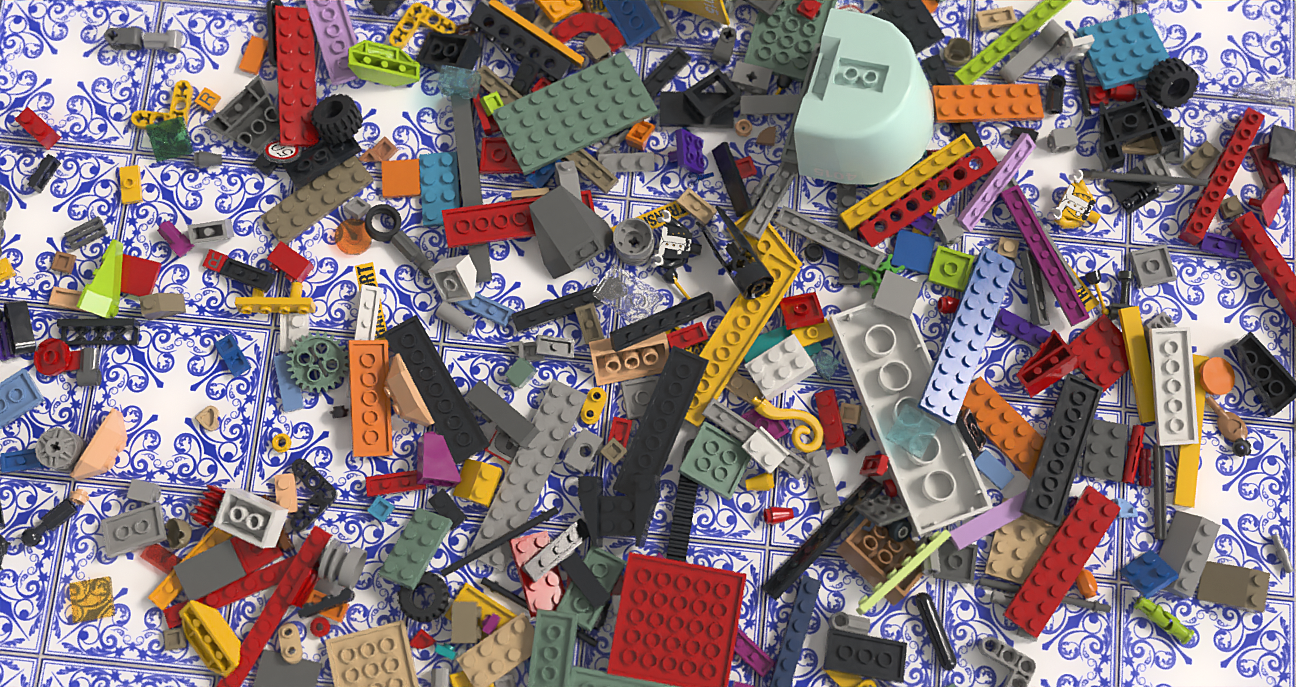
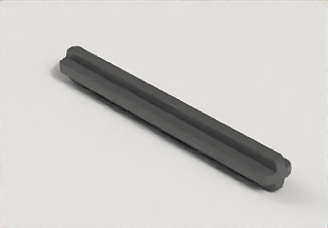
(1160, 511)

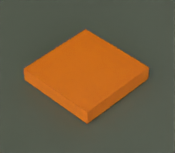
(401, 178)

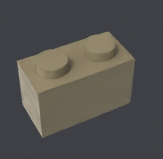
(465, 622)

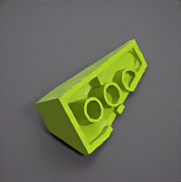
(103, 293)

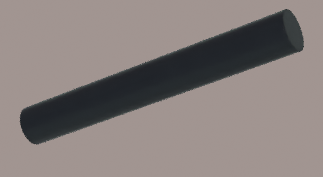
(1082, 89)

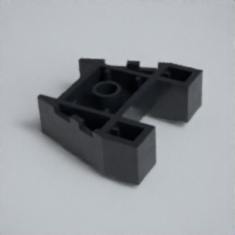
(1132, 124)
(618, 513)

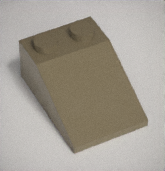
(1234, 587)

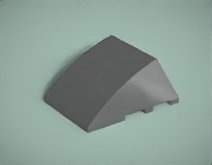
(248, 118)

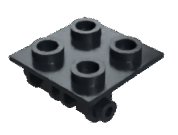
(1133, 194)

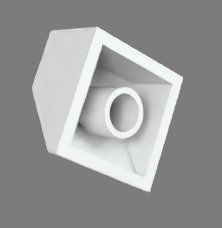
(454, 278)

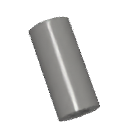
(456, 318)

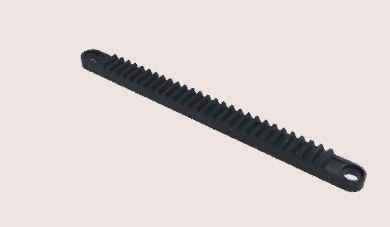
(682, 515)

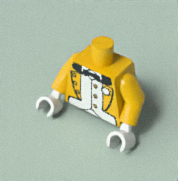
(1075, 204)

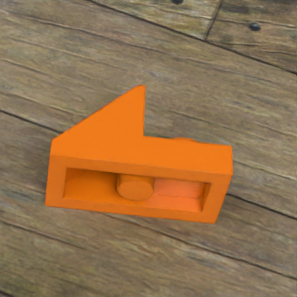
(639, 135)

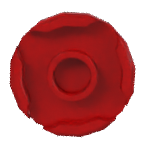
(52, 357)

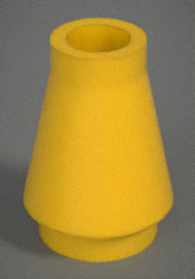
(761, 482)

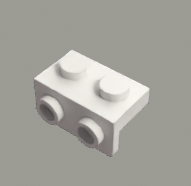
(1074, 48)

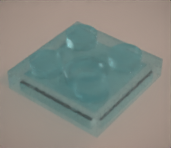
(912, 431)

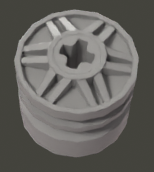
(630, 232)
(67, 457)
(340, 563)

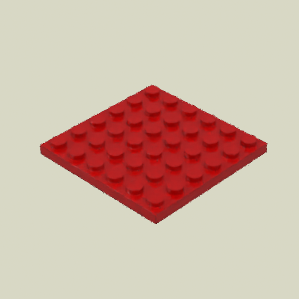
(676, 622)

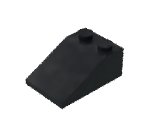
(448, 50)

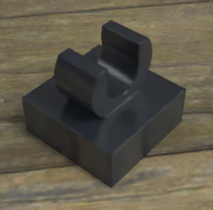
(857, 439)

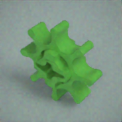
(874, 277)

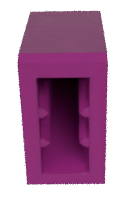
(435, 462)

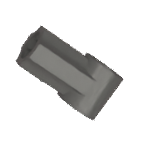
(89, 368)

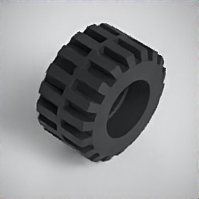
(1170, 94)
(336, 118)
(435, 609)

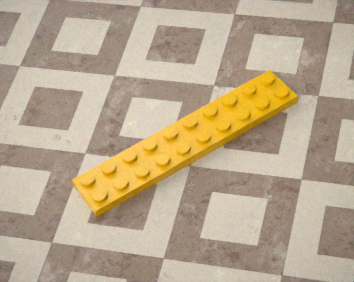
(738, 333)

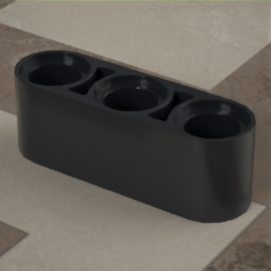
(19, 327)

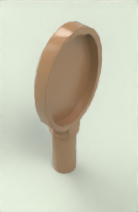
(1228, 423)

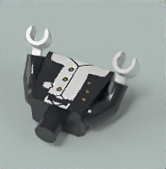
(674, 244)

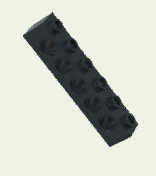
(501, 24)

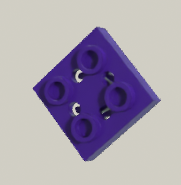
(688, 152)

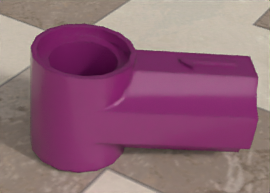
(178, 242)

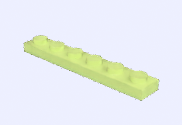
(895, 576)

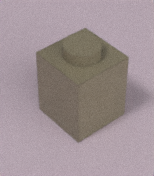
(596, 48)

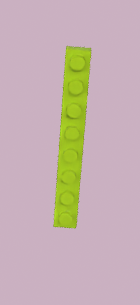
(1009, 41)

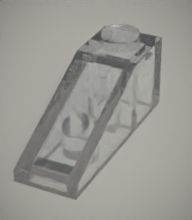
(1274, 91)

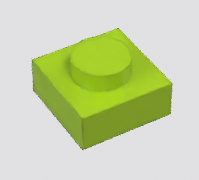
(491, 102)

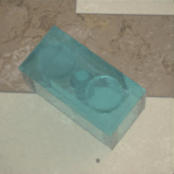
(459, 82)

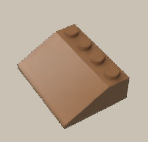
(877, 555)

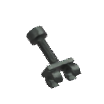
(1125, 277)

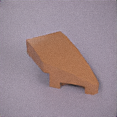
(380, 152)

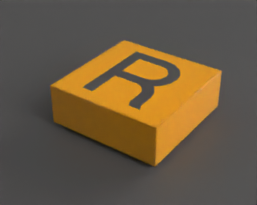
(207, 99)

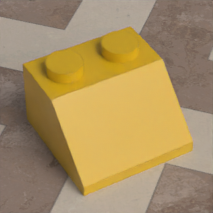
(478, 482)

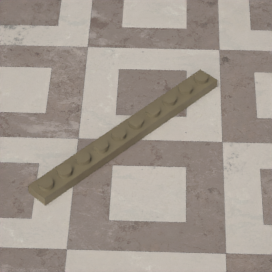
(583, 160)

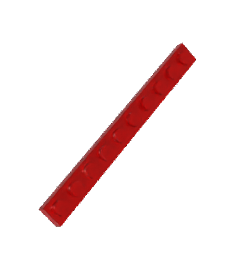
(276, 607)

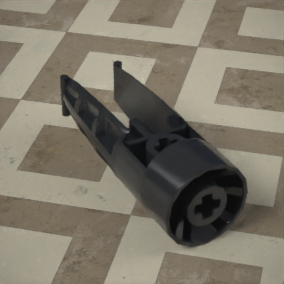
(751, 277)

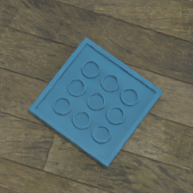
(1124, 49)

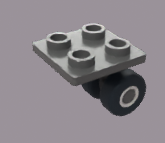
(889, 514)

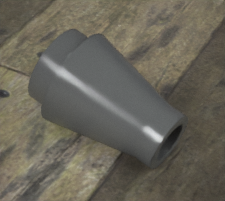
(206, 159)

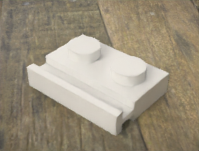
(291, 329)
(765, 450)

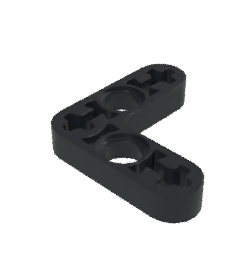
(318, 497)

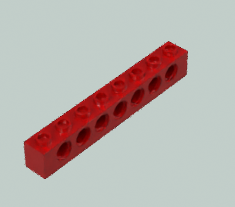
(985, 163)
(1221, 176)

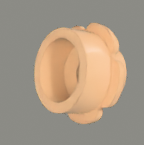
(743, 123)
(79, 496)

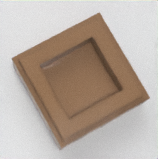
(63, 262)

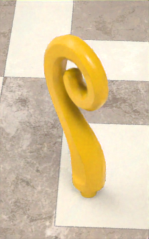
(769, 411)

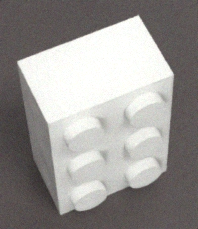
(780, 367)
(251, 517)

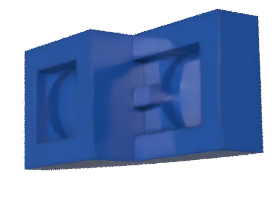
(232, 355)

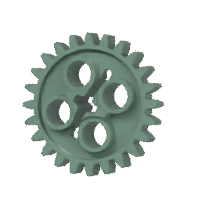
(333, 353)

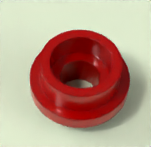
(326, 627)

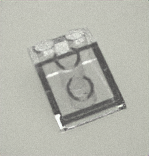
(627, 294)

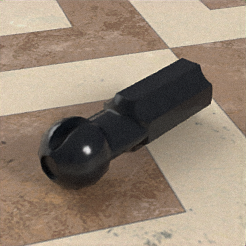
(50, 521)

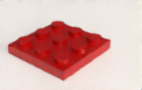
(1101, 353)

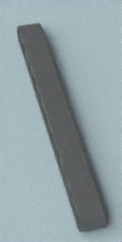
(470, 177)

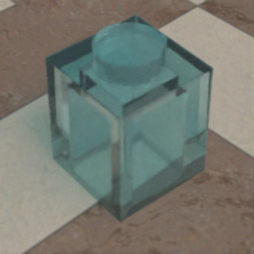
(824, 365)

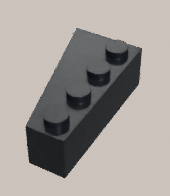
(1266, 375)

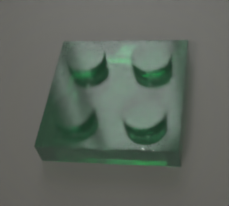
(170, 139)

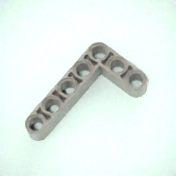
(1013, 665)

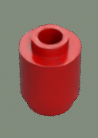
(1123, 93)

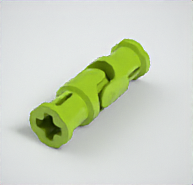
(1161, 618)

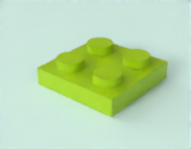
(950, 268)

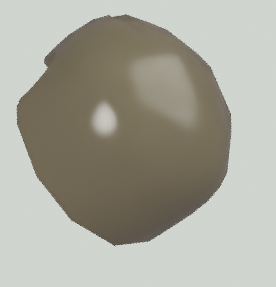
(957, 51)
(178, 533)

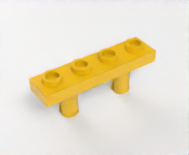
(281, 305)

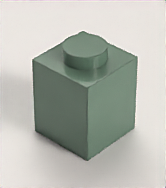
(520, 373)

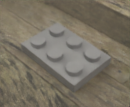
(133, 530)

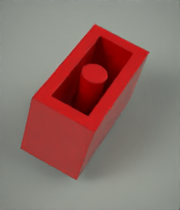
(38, 128)
(290, 263)

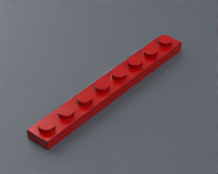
(237, 590)

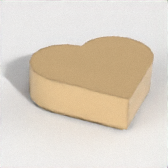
(209, 418)

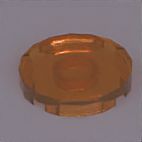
(352, 237)

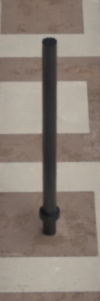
(544, 516)
(495, 587)

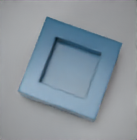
(381, 509)

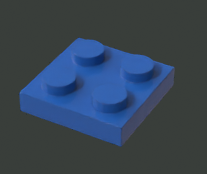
(1148, 574)

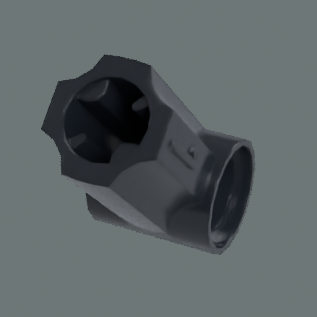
(1054, 96)

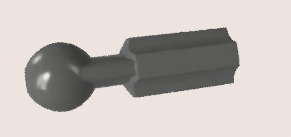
(412, 253)

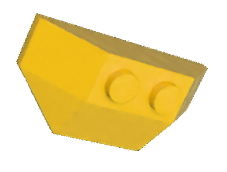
(211, 637)

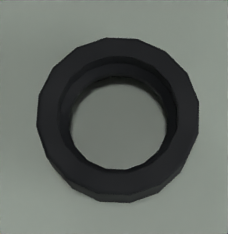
(382, 209)

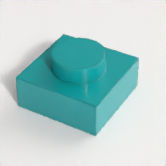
(446, 650)

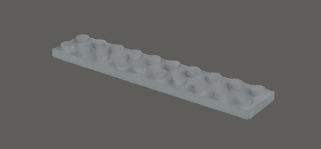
(529, 471)

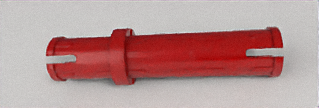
(1135, 446)

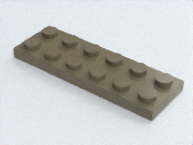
(316, 200)

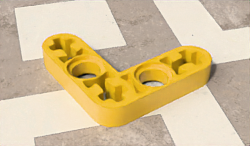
(421, 19)
(176, 98)

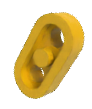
(593, 405)

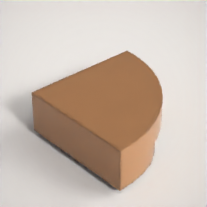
(767, 136)

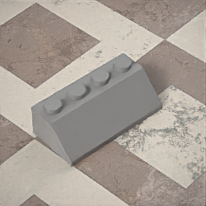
(1187, 550)

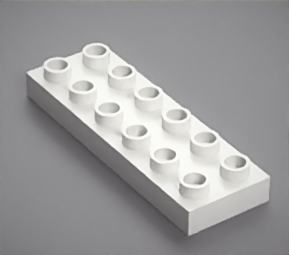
(891, 370)

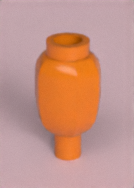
(1086, 584)

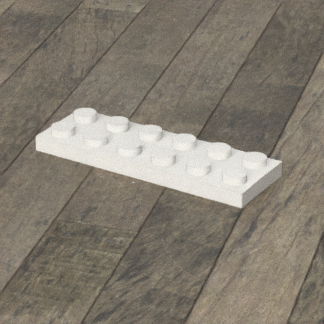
(1173, 386)

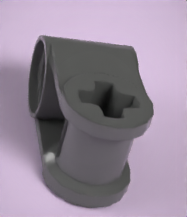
(124, 38)
(724, 48)

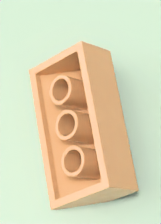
(629, 363)

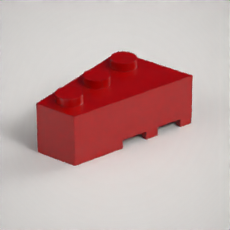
(1047, 365)

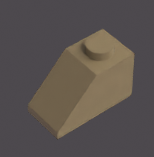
(162, 305)

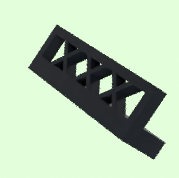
(96, 325)

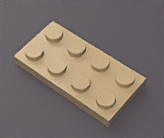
(499, 652)

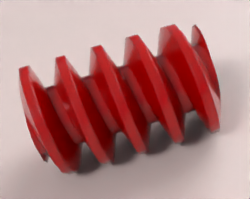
(208, 505)

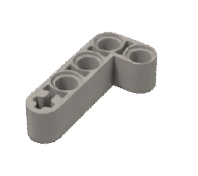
(1032, 53)

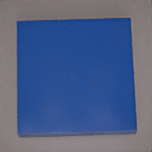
(913, 251)

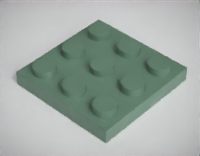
(715, 461)

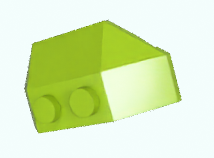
(382, 64)

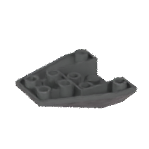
(567, 231)

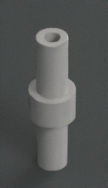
(613, 142)
(758, 190)
(1282, 553)

